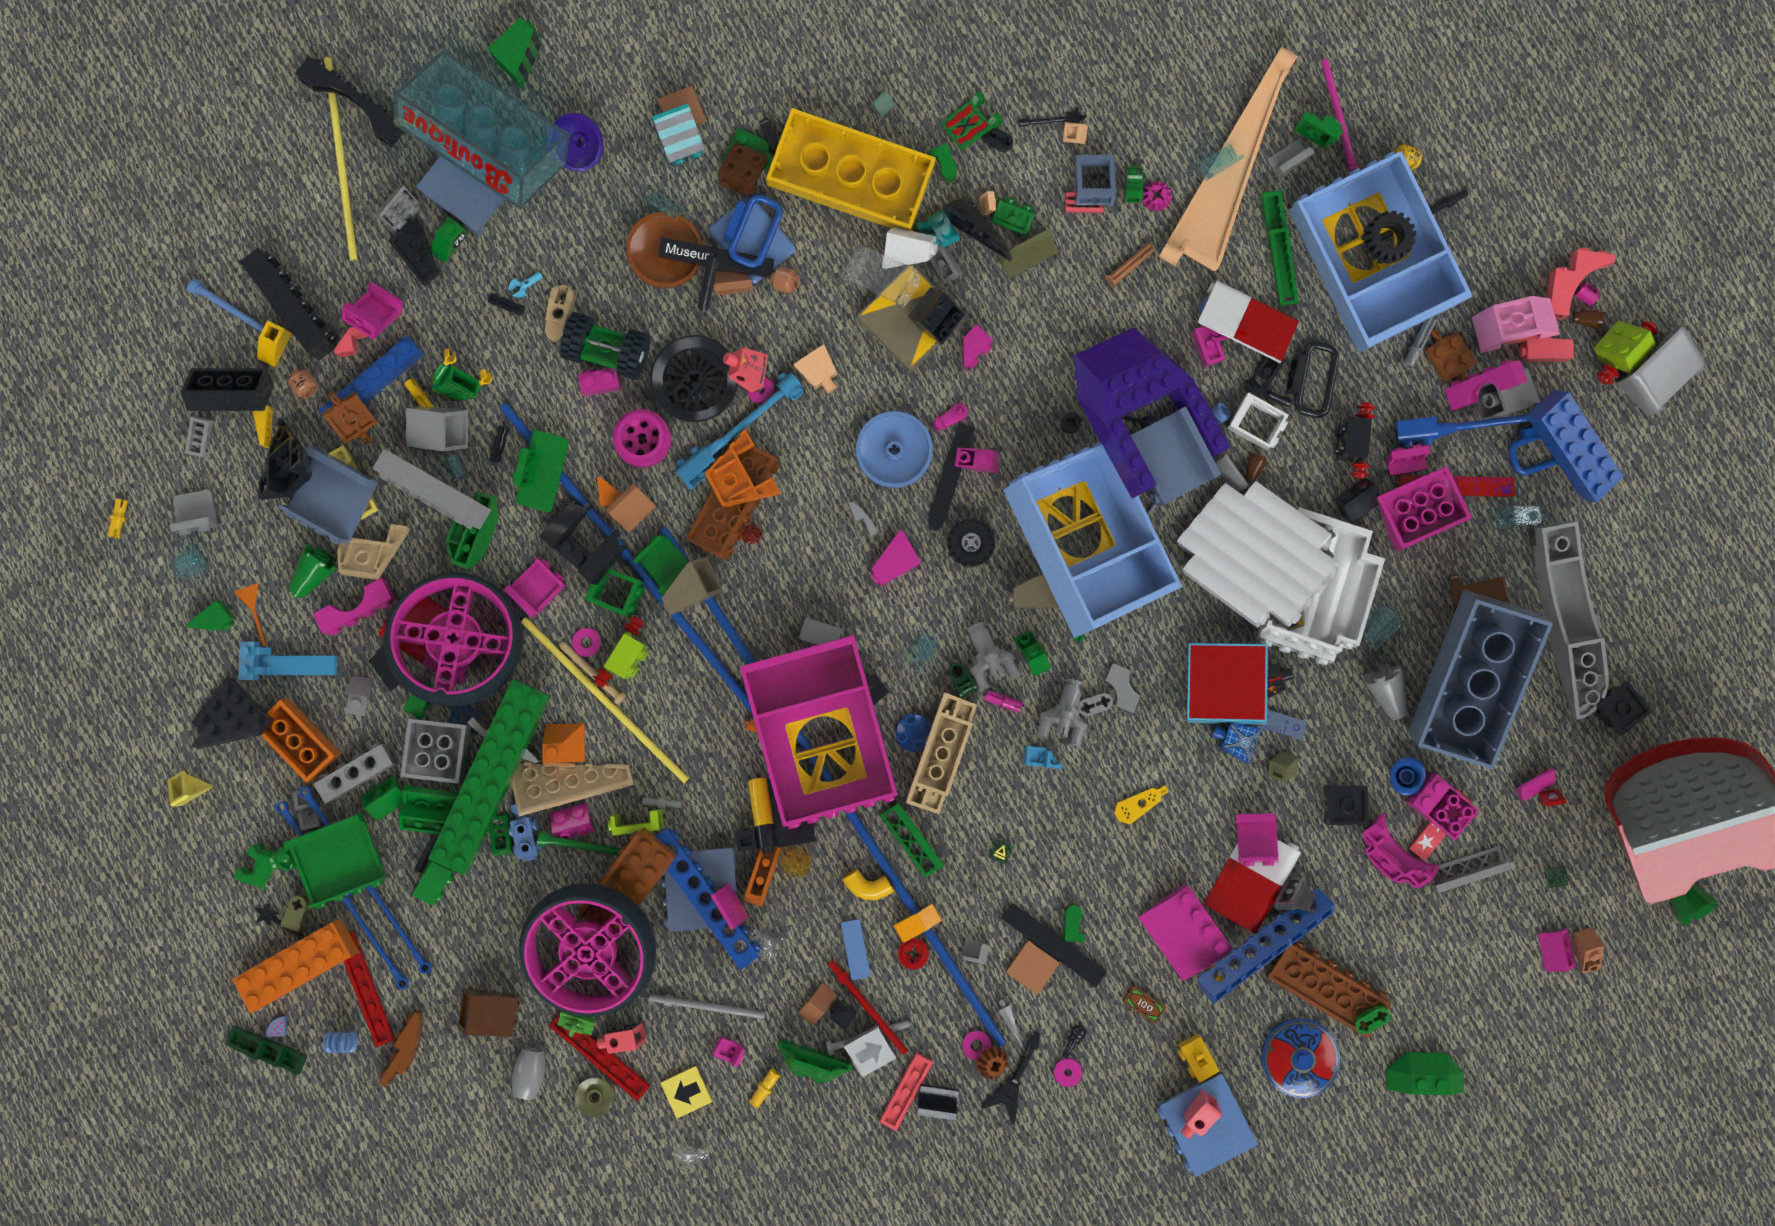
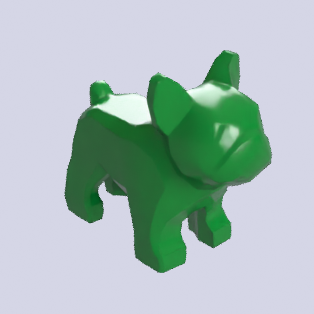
(265, 865)

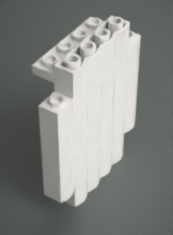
(1258, 555)
(1342, 609)

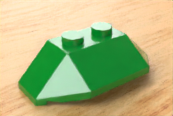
(470, 545)
(812, 1063)
(1425, 1074)

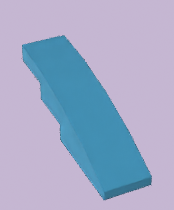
(300, 665)

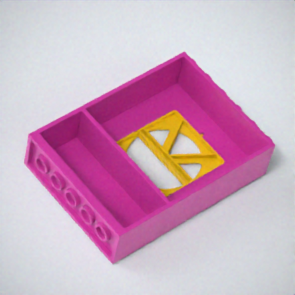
(810, 685)

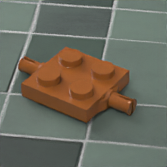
(1450, 356)
(349, 418)

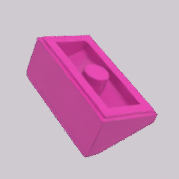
(1536, 784)

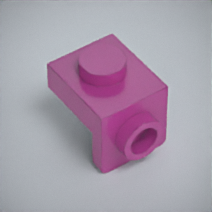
(728, 1050)

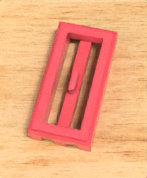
(1079, 209)

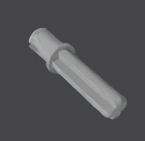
(1419, 343)

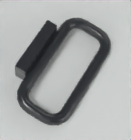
(1298, 376)

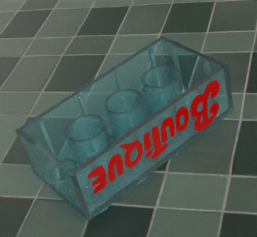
(481, 129)

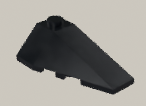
(969, 220)

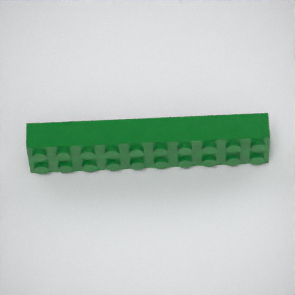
(489, 777)

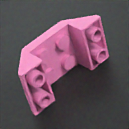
(1514, 321)

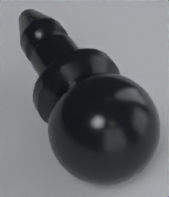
(1077, 1033)

